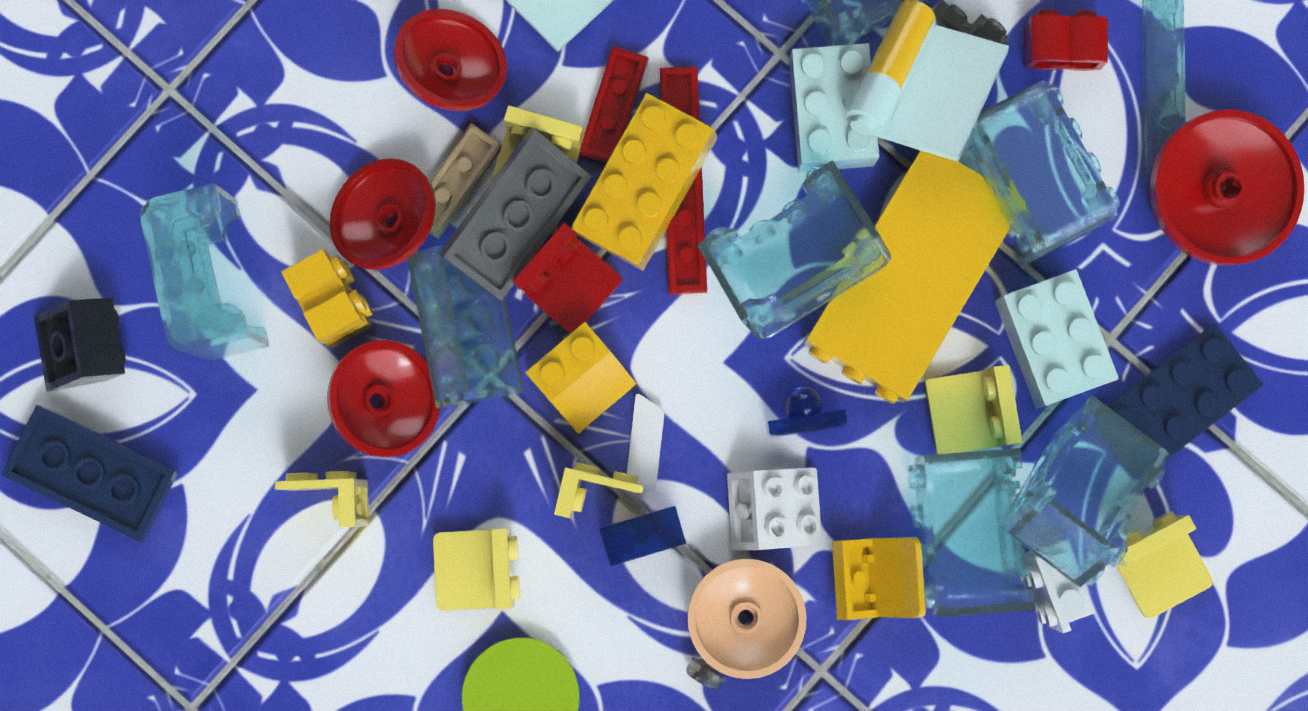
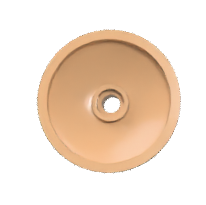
(750, 648)

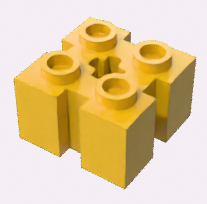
(327, 299)

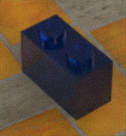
(642, 536)

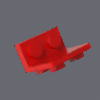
(567, 280)

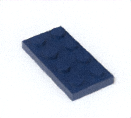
(1188, 391)
(90, 473)

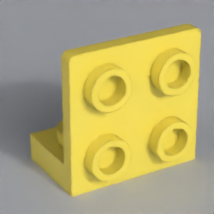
(562, 134)
(973, 411)
(572, 497)
(352, 499)

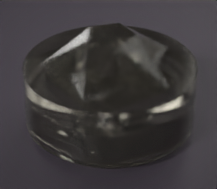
(705, 674)

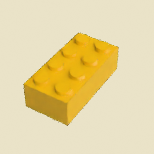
(644, 181)

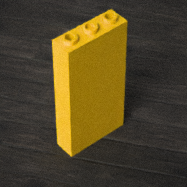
(940, 241)

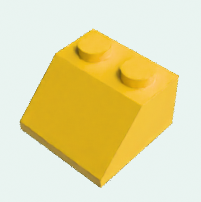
(581, 377)

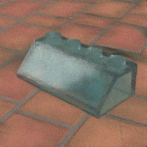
(463, 334)

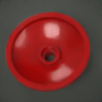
(453, 45)
(371, 204)
(404, 392)

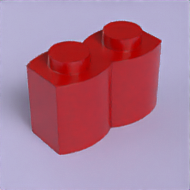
(1066, 41)

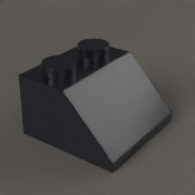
(79, 343)

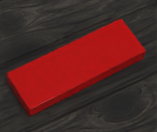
(613, 104)

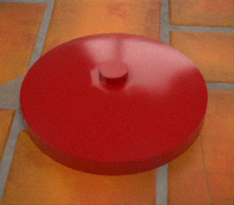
(1227, 187)

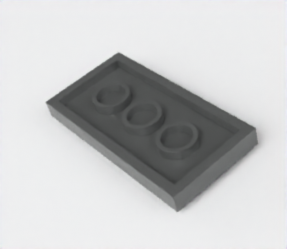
(515, 214)

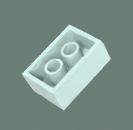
(822, 92)
(1056, 339)

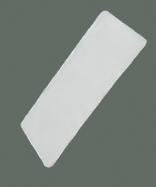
(645, 442)

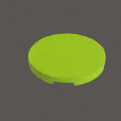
(521, 677)

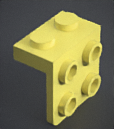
(1163, 565)
(476, 569)

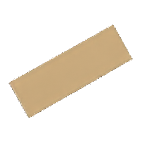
(461, 174)

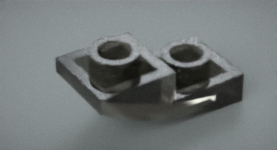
(956, 19)

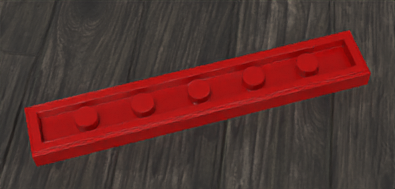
(686, 229)

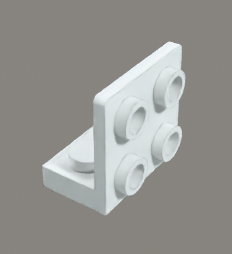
(774, 509)
(1057, 596)

